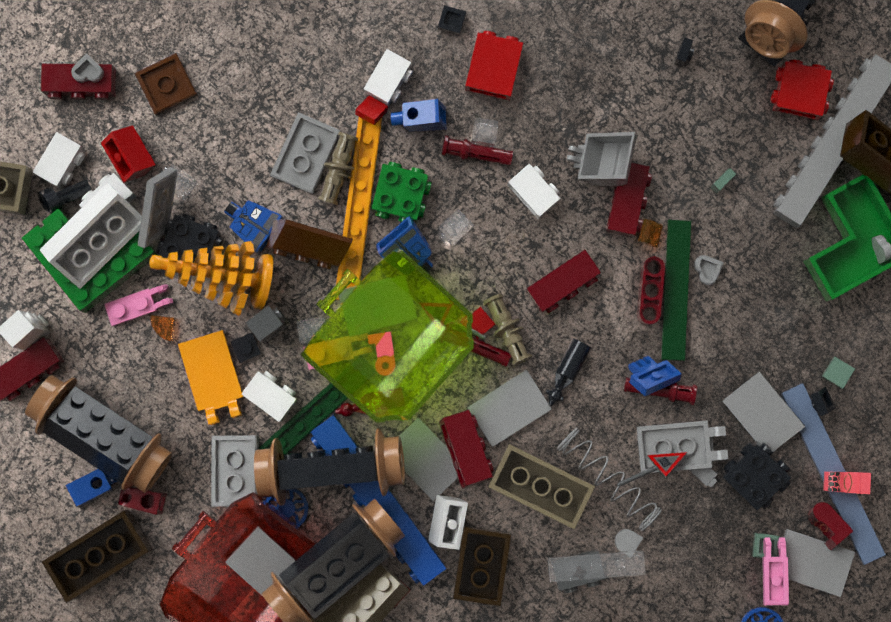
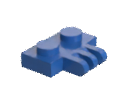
(651, 377)

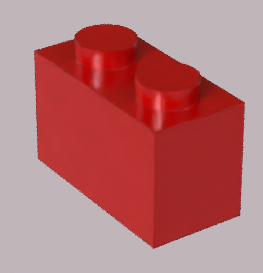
(128, 153)

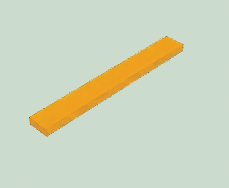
(360, 196)

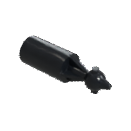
(568, 369)

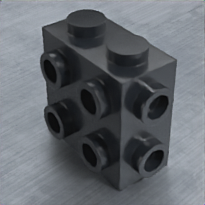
(187, 234)
(757, 474)

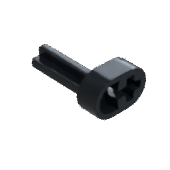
(54, 200)

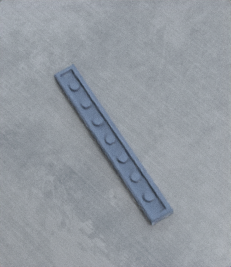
(826, 459)

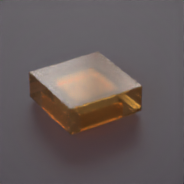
(650, 233)

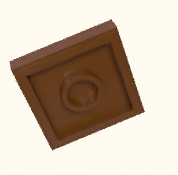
(165, 84)

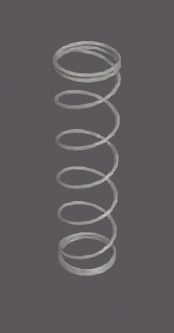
(649, 519)

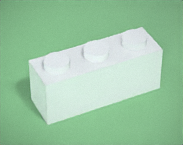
(24, 329)

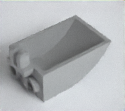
(604, 158)

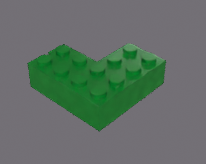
(859, 216)
(106, 280)

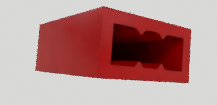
(494, 65)

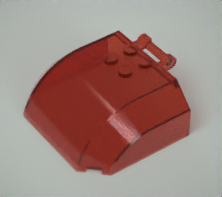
(208, 587)

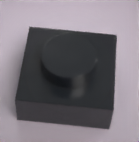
(452, 20)
(685, 52)
(245, 347)
(822, 401)

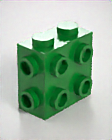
(400, 192)

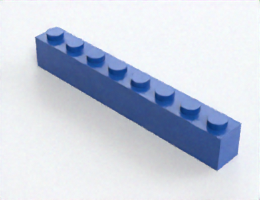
(410, 549)

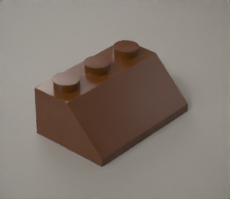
(308, 243)

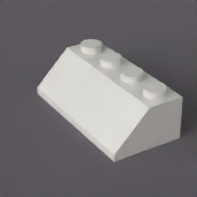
(92, 236)

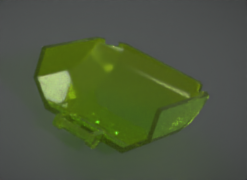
(427, 332)

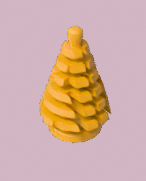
(229, 277)

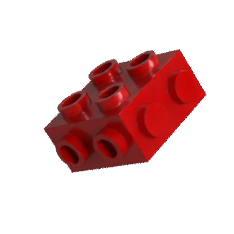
(802, 89)

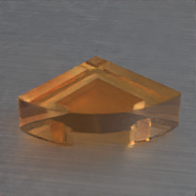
(163, 326)

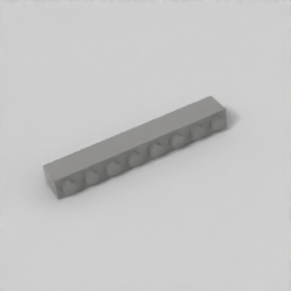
(825, 157)

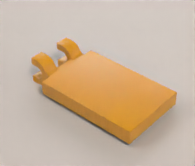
(212, 375)

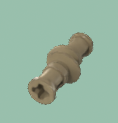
(337, 168)
(507, 329)

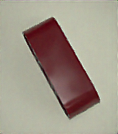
(655, 280)

